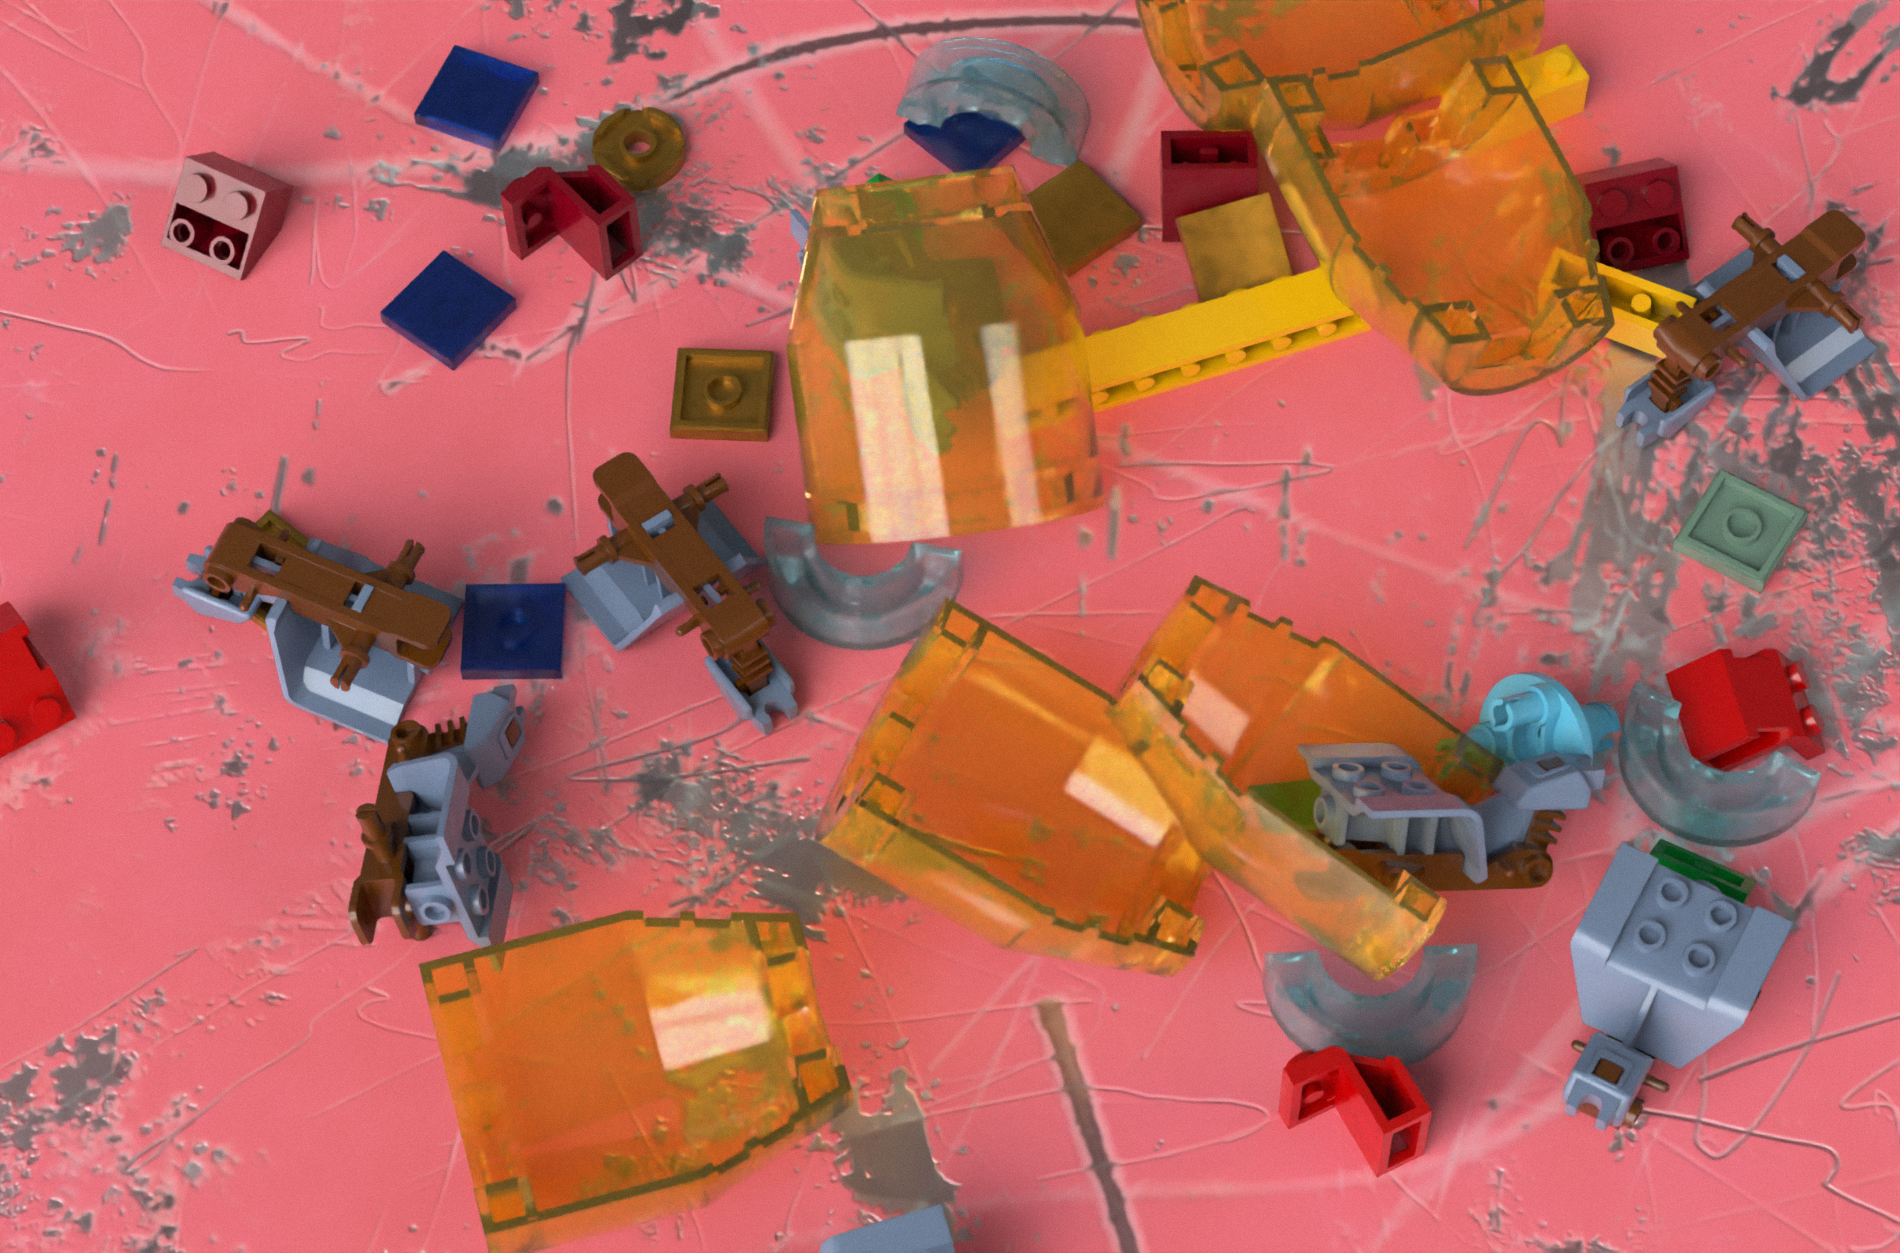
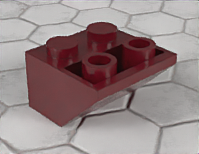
(1204, 172)
(225, 213)
(1636, 214)

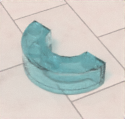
(1001, 82)
(856, 609)
(1700, 800)
(1396, 1024)

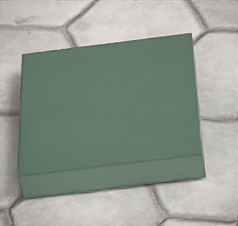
(1740, 530)

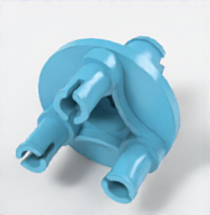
(1538, 715)

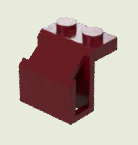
(579, 209)

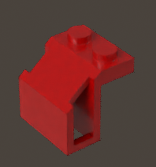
(29, 690)
(1745, 707)
(1355, 1086)

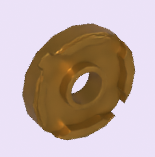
(645, 169)

